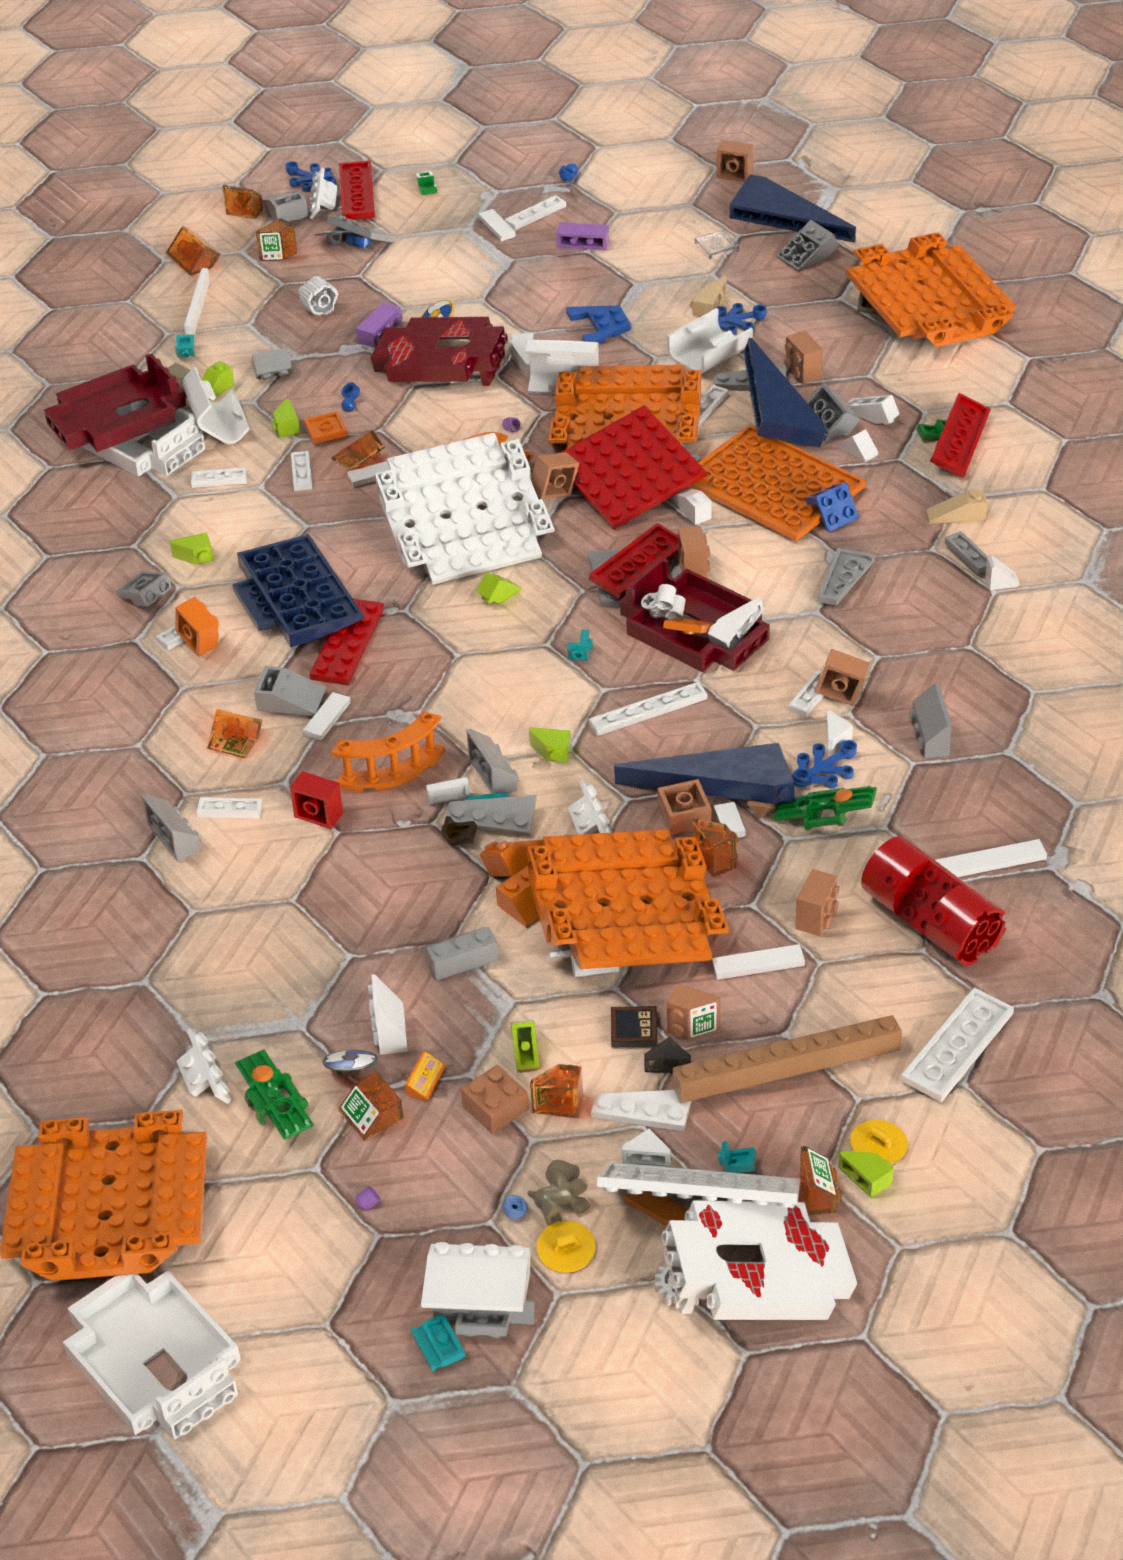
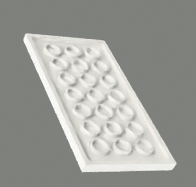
(699, 1182)

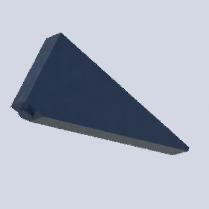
(773, 205)
(777, 405)
(736, 773)

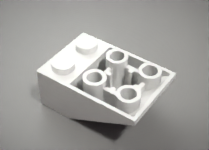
(387, 1018)

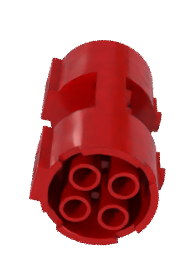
(933, 900)

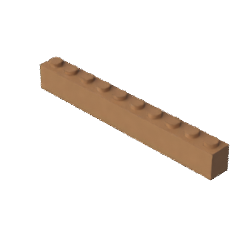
(786, 1058)

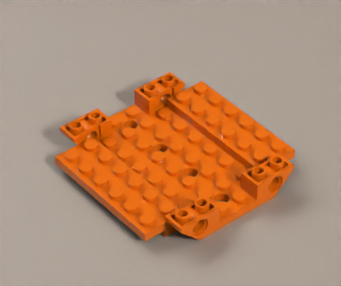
(931, 291)
(615, 391)
(623, 873)
(62, 1196)

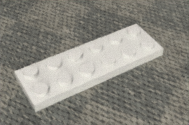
(957, 1044)

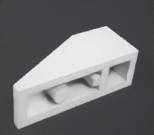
(518, 347)
(875, 409)
(693, 504)
(733, 626)

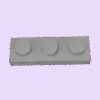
(967, 551)

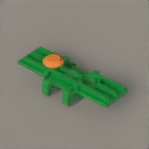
(838, 800)
(265, 1094)

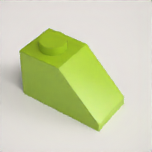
(220, 377)
(285, 420)
(192, 549)
(496, 588)
(551, 743)
(525, 1044)
(866, 1170)

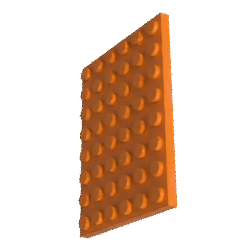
(770, 481)

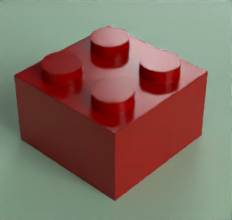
(316, 799)

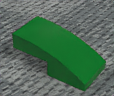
(426, 182)
(931, 432)

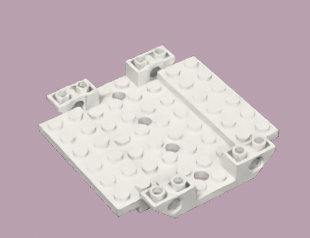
(455, 482)

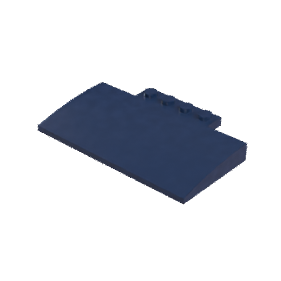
(294, 590)

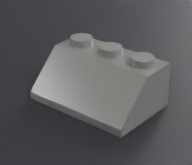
(833, 411)
(931, 723)
(490, 763)
(171, 827)
(461, 953)

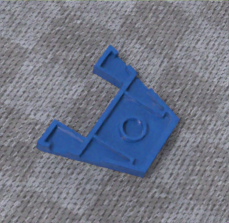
(605, 319)

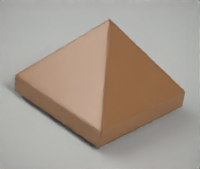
(759, 808)

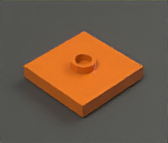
(325, 427)
(687, 626)

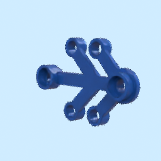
(292, 169)
(735, 318)
(804, 777)

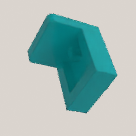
(185, 346)
(580, 650)
(737, 1160)

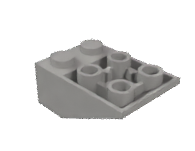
(287, 205)
(808, 246)
(287, 692)

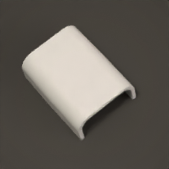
(704, 344)
(557, 356)
(220, 419)

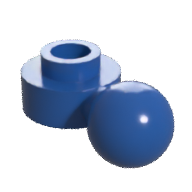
(568, 172)
(352, 240)
(350, 393)

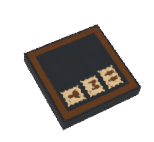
(634, 1026)

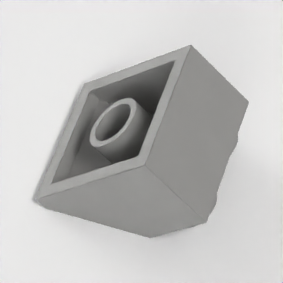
(271, 363)

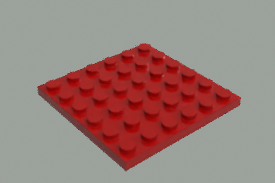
(632, 467)

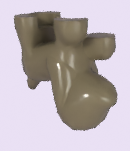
(563, 1190)

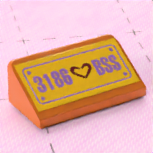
(424, 1077)

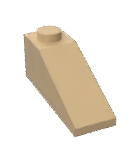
(709, 297)
(961, 508)

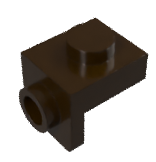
(458, 832)

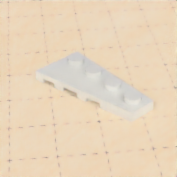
(642, 1108)

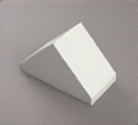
(860, 446)
(999, 575)
(837, 731)
(646, 1150)

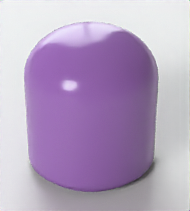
(510, 421)
(367, 1198)

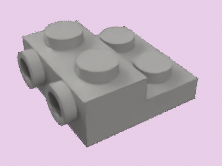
(145, 588)

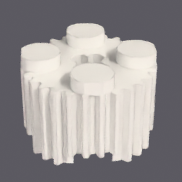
(318, 296)

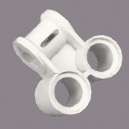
(664, 603)

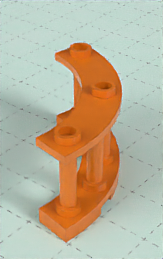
(398, 773)

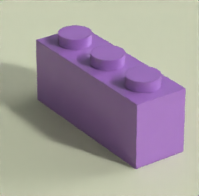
(582, 236)
(374, 325)

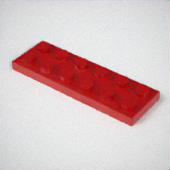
(356, 190)
(960, 435)
(635, 559)
(346, 646)

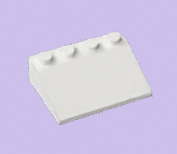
(476, 1277)

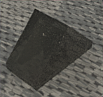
(665, 1057)

